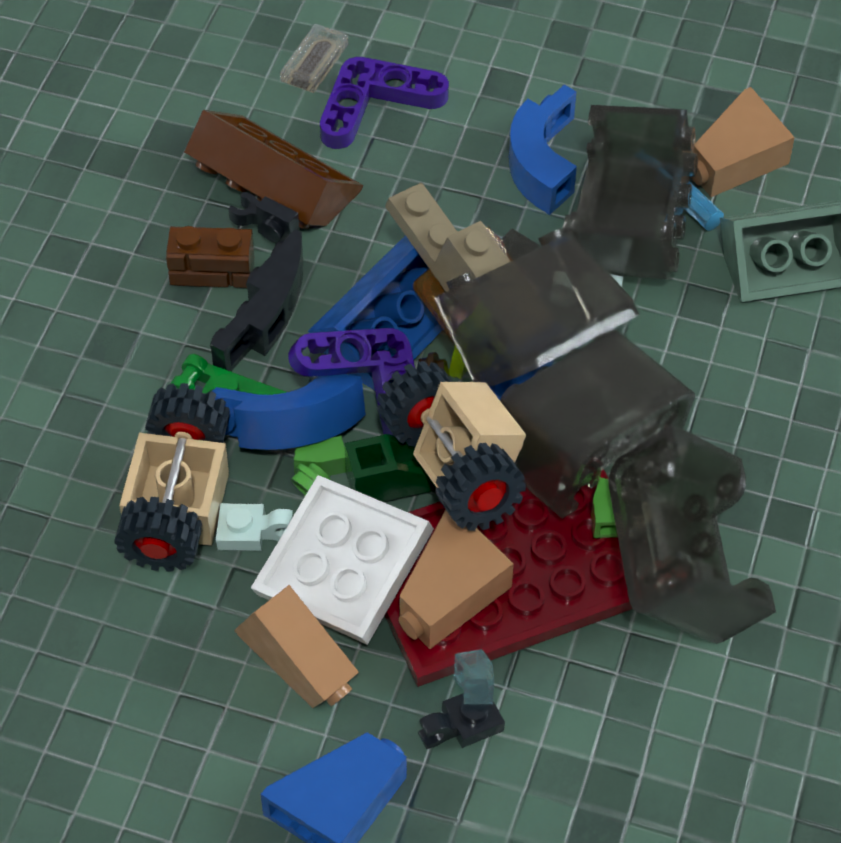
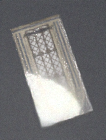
(314, 58)

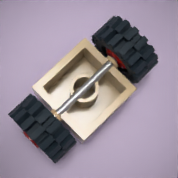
(462, 444)
(175, 479)

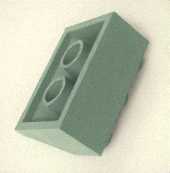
(783, 250)

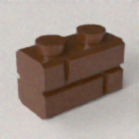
(210, 256)

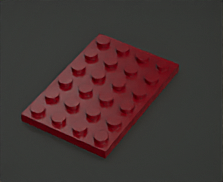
(558, 585)

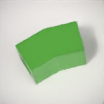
(326, 454)
(602, 512)

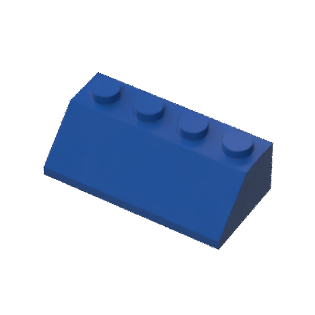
(384, 300)

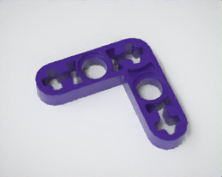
(373, 84)
(379, 364)

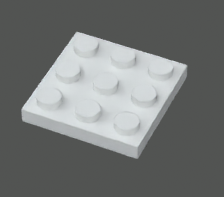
(344, 557)

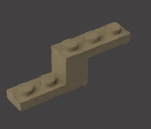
(438, 242)

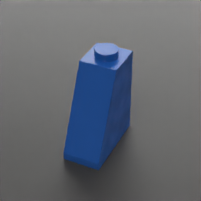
(339, 792)

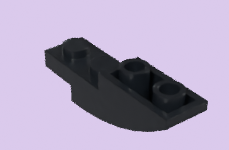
(272, 300)

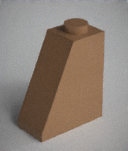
(741, 145)
(452, 582)
(298, 649)

